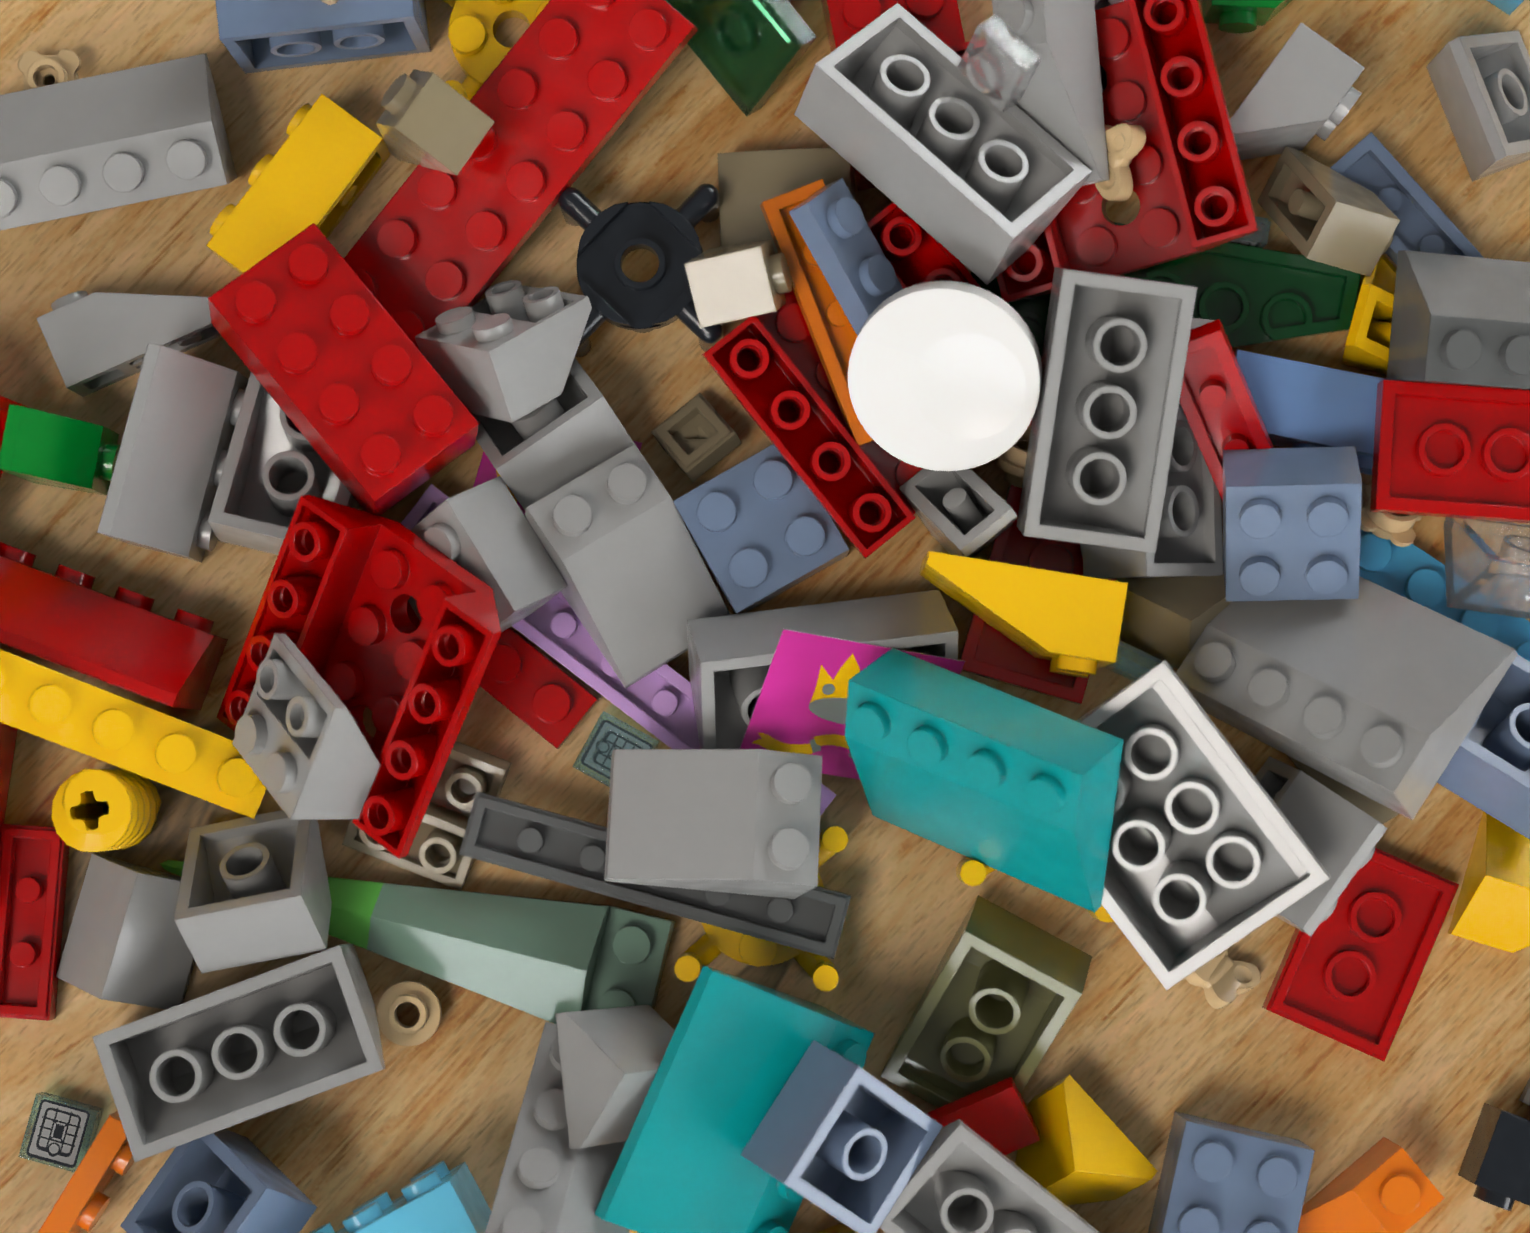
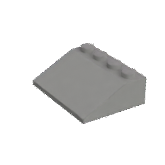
(1350, 686)
(1193, 833)

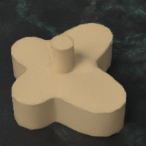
(1122, 144)
(1224, 979)

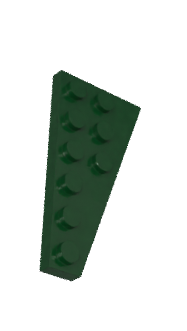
(1250, 289)

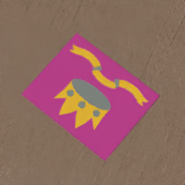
(807, 695)

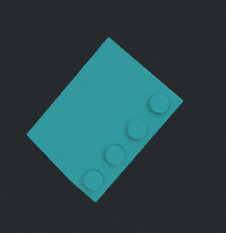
(985, 774)
(707, 1101)

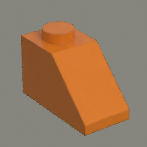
(1373, 1195)

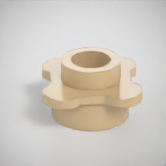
(38, 67)
(1388, 525)

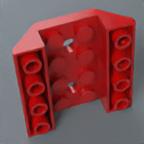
(1184, 174)
(784, 388)
(344, 605)

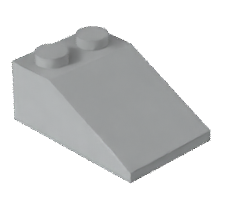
(266, 475)
(626, 563)
(715, 820)

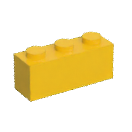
(305, 183)

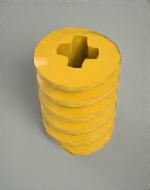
(80, 815)

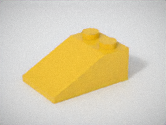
(1041, 610)

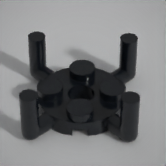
(634, 226)

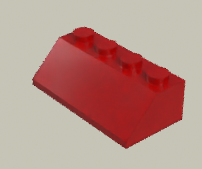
(104, 634)

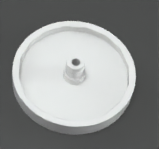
(945, 376)

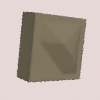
(696, 437)

